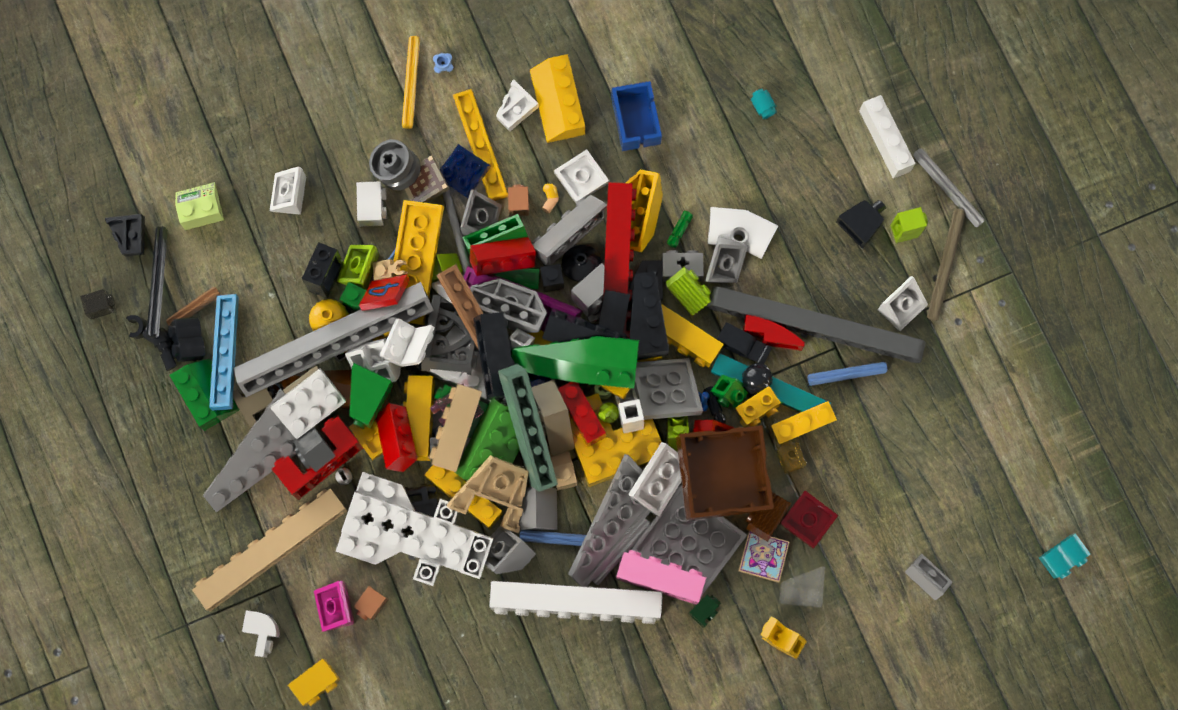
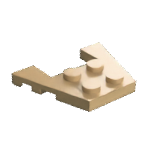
(497, 482)

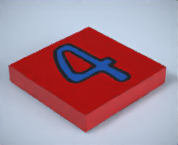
(384, 292)

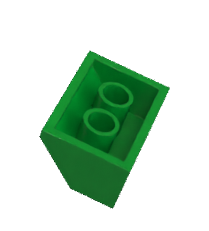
(194, 386)

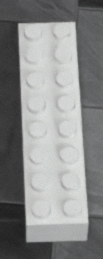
(575, 601)

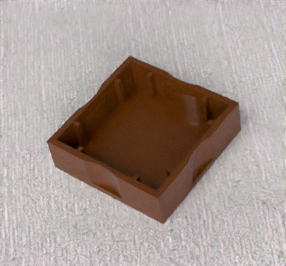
(724, 472)

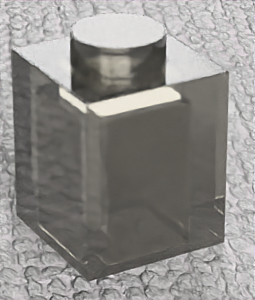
(98, 304)

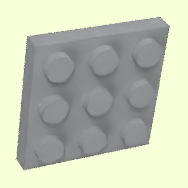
(667, 389)

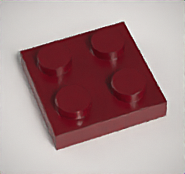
(808, 519)

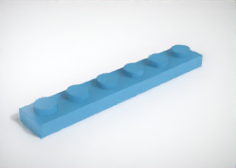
(224, 352)

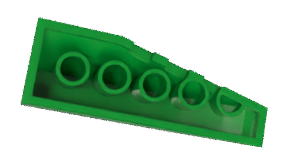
(586, 361)

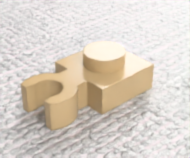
(388, 269)

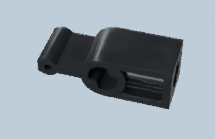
(743, 344)

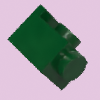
(705, 610)

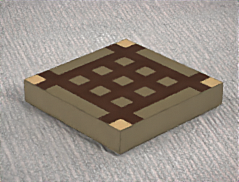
(429, 182)

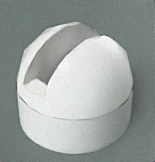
(347, 473)

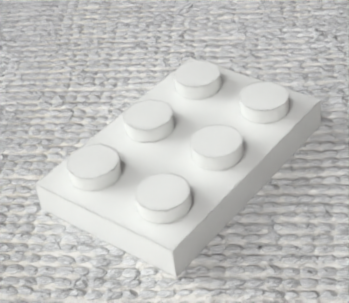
(308, 403)
(658, 480)

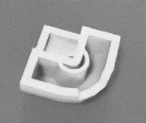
(369, 357)

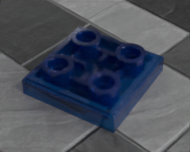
(464, 170)

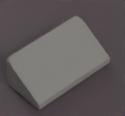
(928, 577)

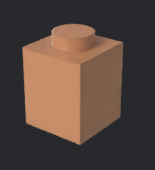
(518, 200)
(370, 604)

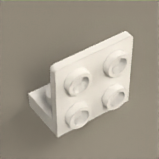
(406, 343)

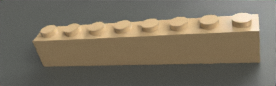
(269, 550)

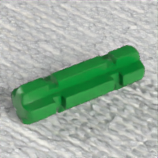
(679, 229)

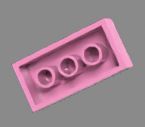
(661, 577)

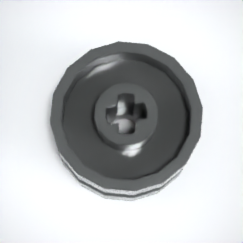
(394, 164)

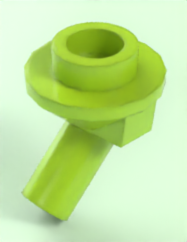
(608, 412)

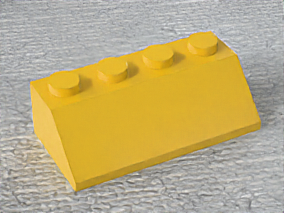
(557, 99)

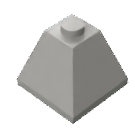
(508, 552)

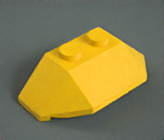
(647, 207)

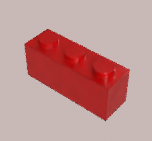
(502, 256)
(582, 413)
(396, 437)

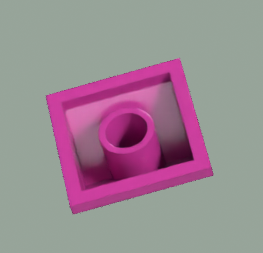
(334, 606)

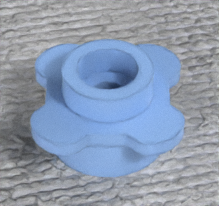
(438, 59)

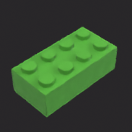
(492, 437)

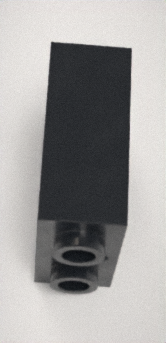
(322, 270)

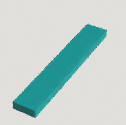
(786, 393)

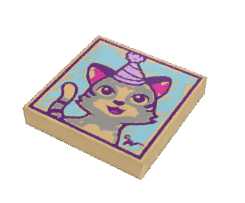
(763, 557)

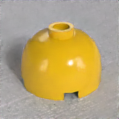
(326, 312)

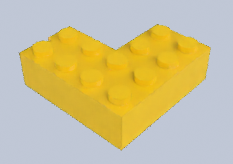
(603, 458)

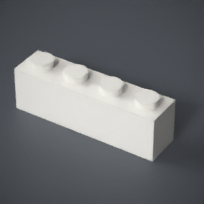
(887, 137)

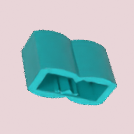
(1065, 556)

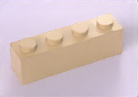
(456, 427)

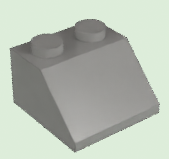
(589, 292)

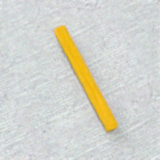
(410, 82)

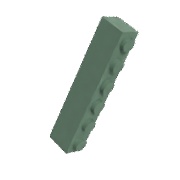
(527, 427)

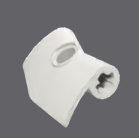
(754, 229)

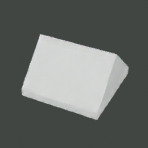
(288, 191)
(903, 304)

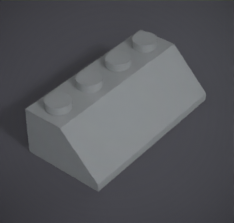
(569, 230)

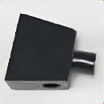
(862, 221)

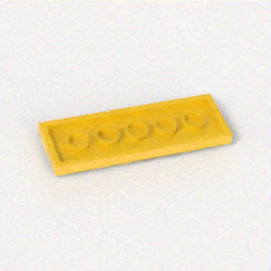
(418, 243)

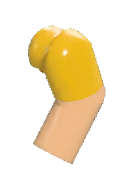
(552, 197)

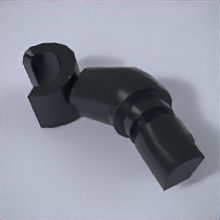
(163, 342)

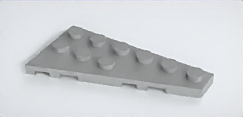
(253, 459)

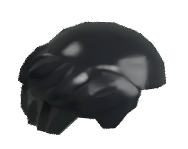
(756, 378)

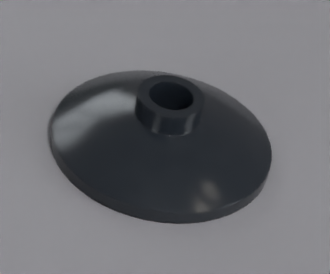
(579, 270)

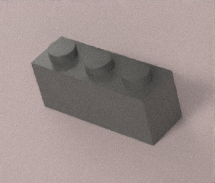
(313, 450)

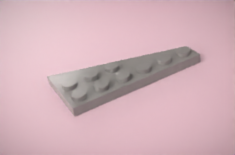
(612, 524)

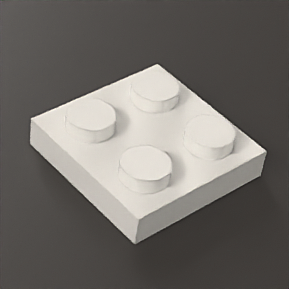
(581, 176)

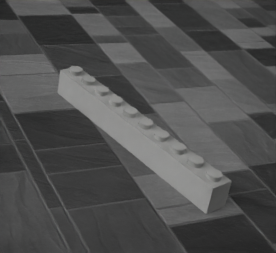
(329, 341)

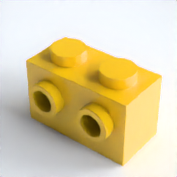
(314, 683)

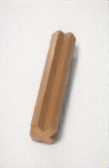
(196, 305)

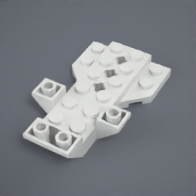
(434, 539)

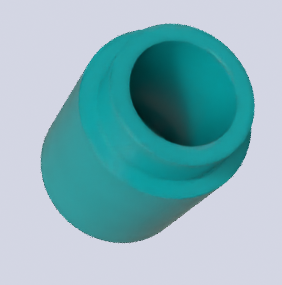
(763, 103)

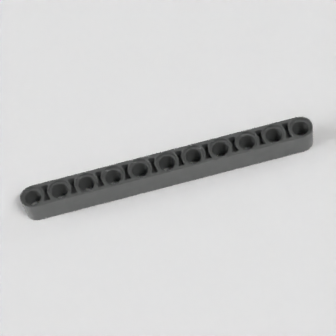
(818, 324)

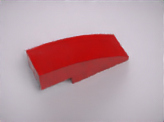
(772, 333)

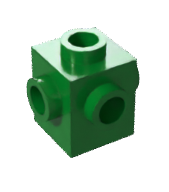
(729, 391)

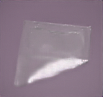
(804, 589)

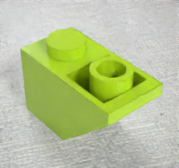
(676, 426)

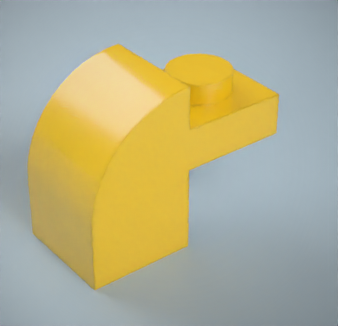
(783, 638)

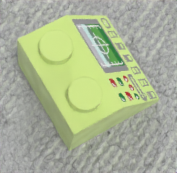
(198, 206)

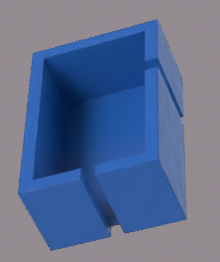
(636, 116)

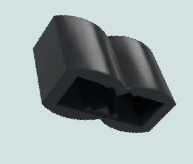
(187, 339)

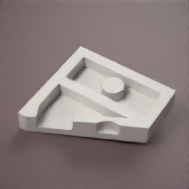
(516, 106)

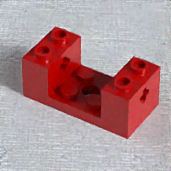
(300, 483)

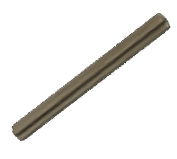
(946, 265)

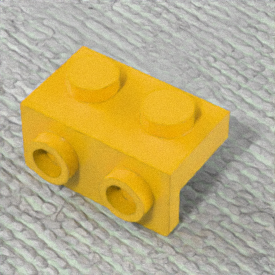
(757, 407)
(368, 439)

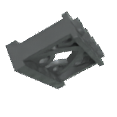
(434, 353)

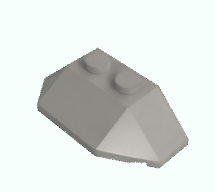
(520, 305)

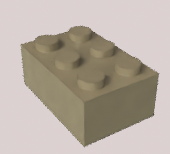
(553, 418)

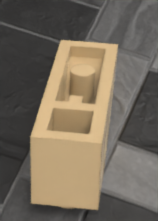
(563, 471)

